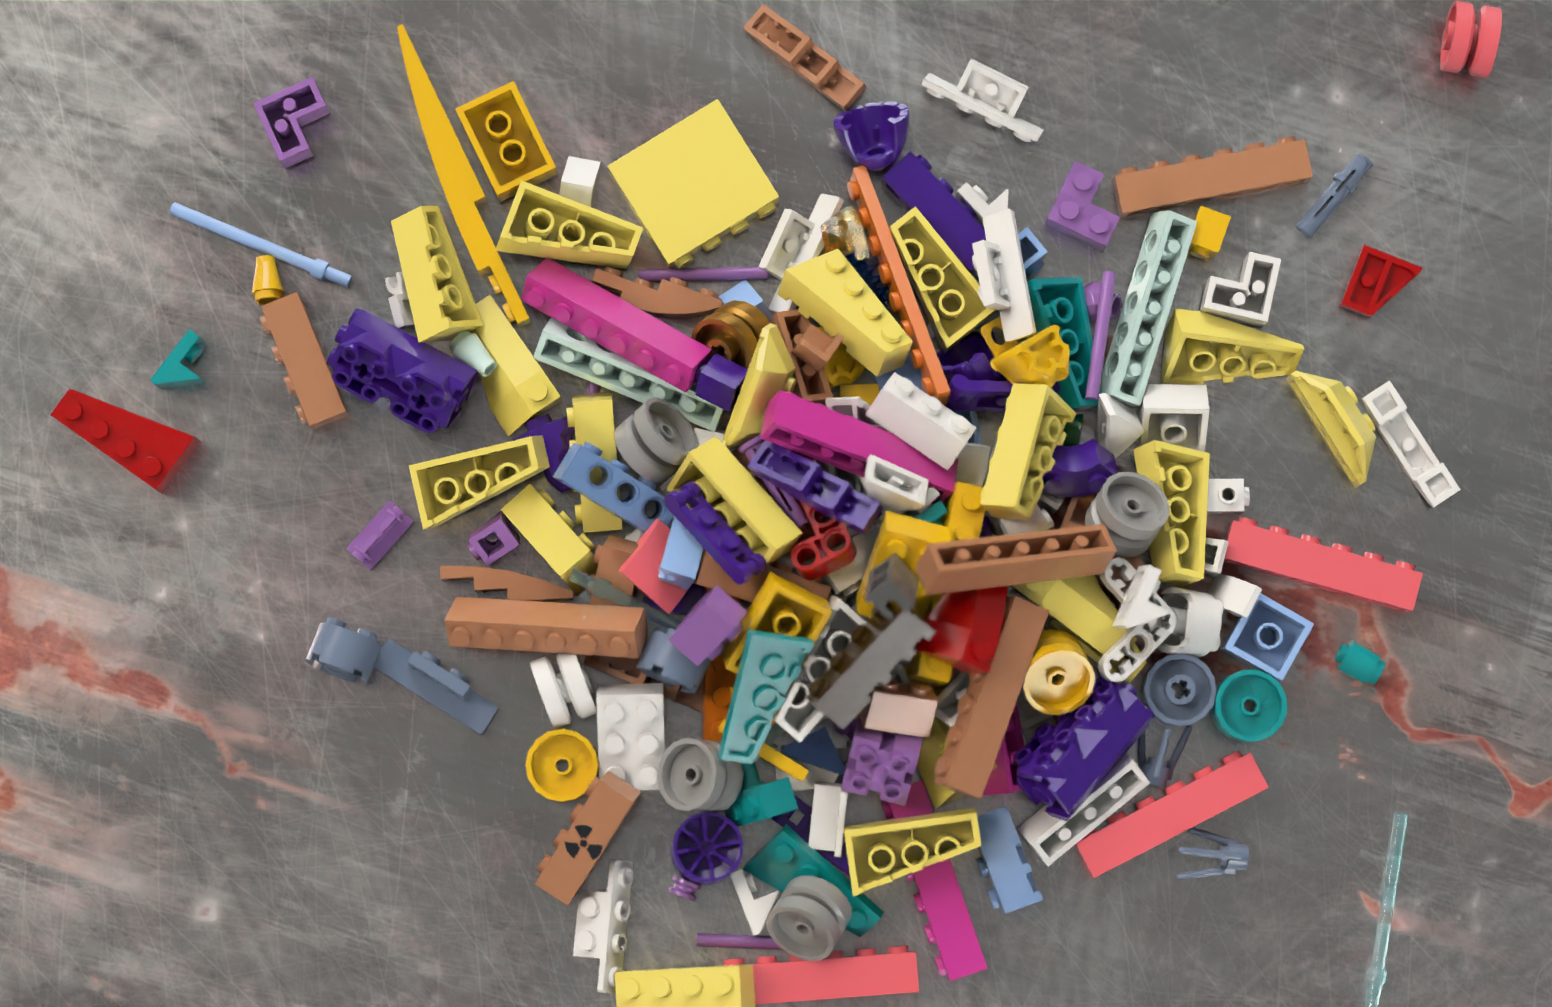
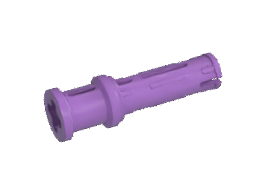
(797, 513)

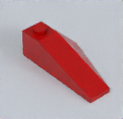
(966, 628)

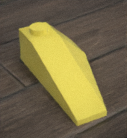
(1214, 348)
(518, 385)
(1079, 607)

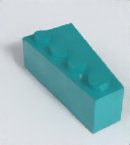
(1064, 304)

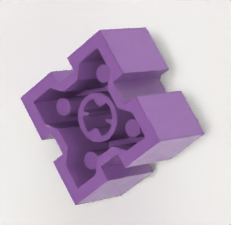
(881, 763)

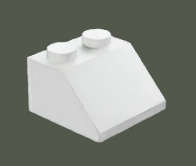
(1175, 415)

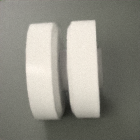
(567, 686)

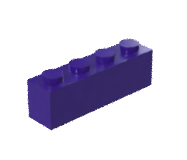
(954, 222)

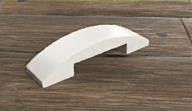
(1408, 445)

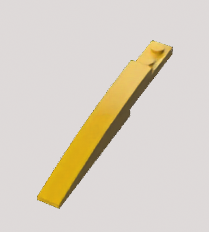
(458, 182)

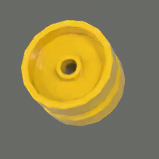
(1058, 674)
(543, 766)

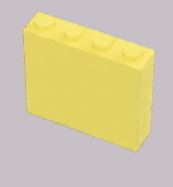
(694, 185)

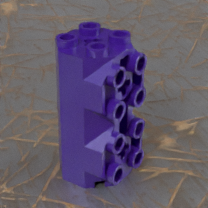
(387, 362)
(1073, 757)

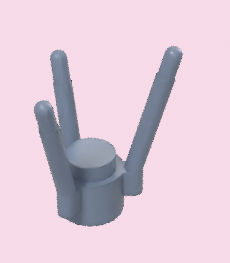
(1156, 769)
(1232, 856)

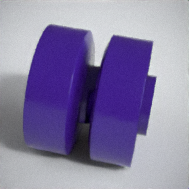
(706, 848)

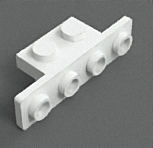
(989, 95)
(795, 242)
(1003, 275)
(603, 924)

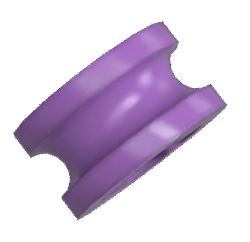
(684, 888)

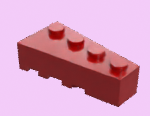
(135, 442)

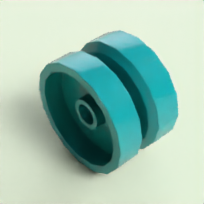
(1265, 715)

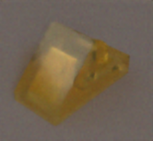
(845, 233)

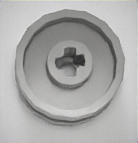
(655, 439)
(1131, 511)
(696, 778)
(809, 918)

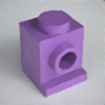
(491, 551)

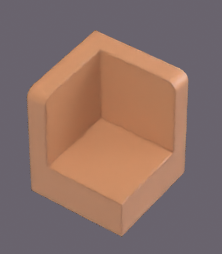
(816, 347)

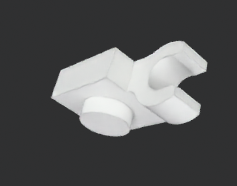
(399, 302)

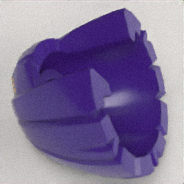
(873, 133)
(970, 358)

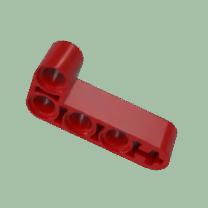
(821, 545)

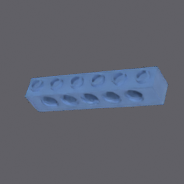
(575, 473)

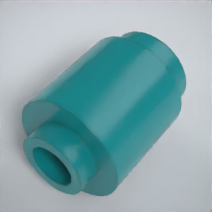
(1359, 662)

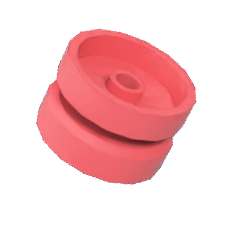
(1470, 39)

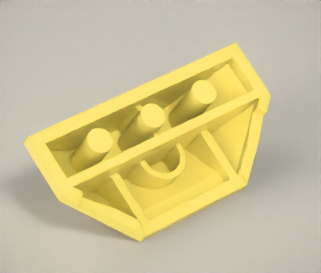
(768, 372)
(1338, 421)

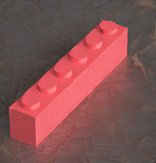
(1322, 566)
(1171, 814)
(834, 976)

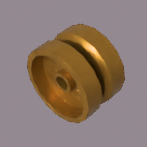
(732, 331)

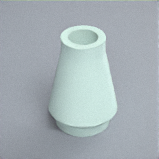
(471, 351)

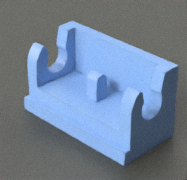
(680, 557)

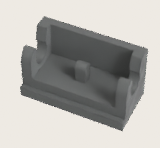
(889, 582)

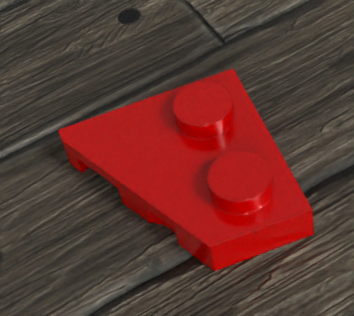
(1376, 280)

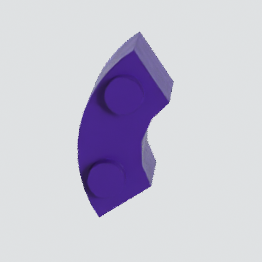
(1079, 470)

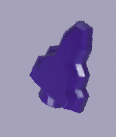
(556, 441)

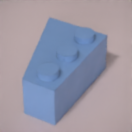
(1005, 863)

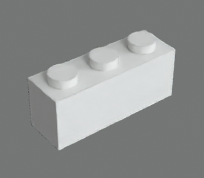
(920, 420)

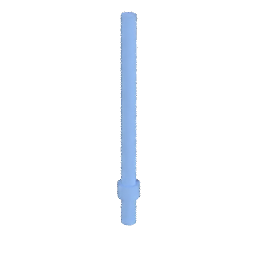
(318, 268)

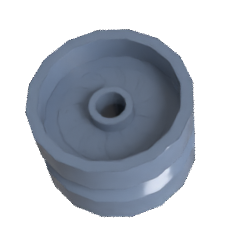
(1196, 684)

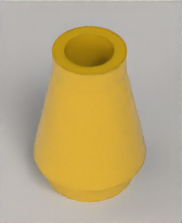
(266, 282)

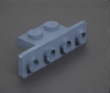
(436, 685)

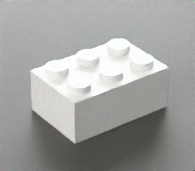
(631, 732)

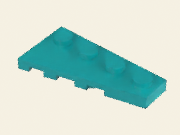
(763, 679)
(790, 856)

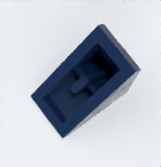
(816, 750)

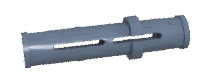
(1357, 167)

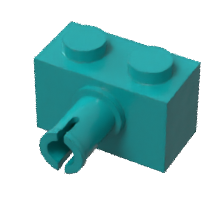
(760, 799)

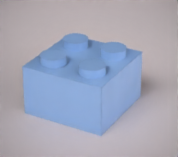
(1267, 637)

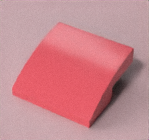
(644, 564)

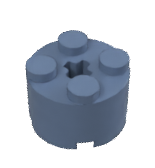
(343, 651)
(669, 665)

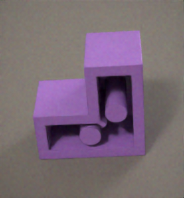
(285, 115)
(1076, 215)
(708, 626)

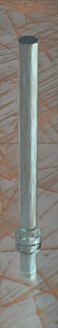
(602, 589)
(1376, 975)

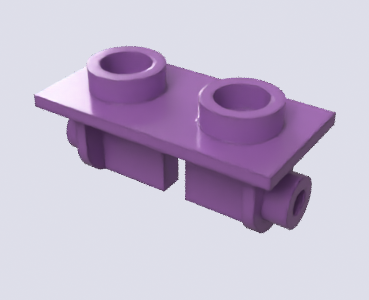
(380, 535)

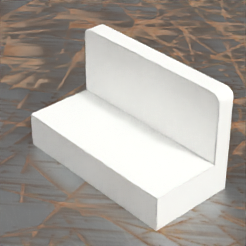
(828, 817)

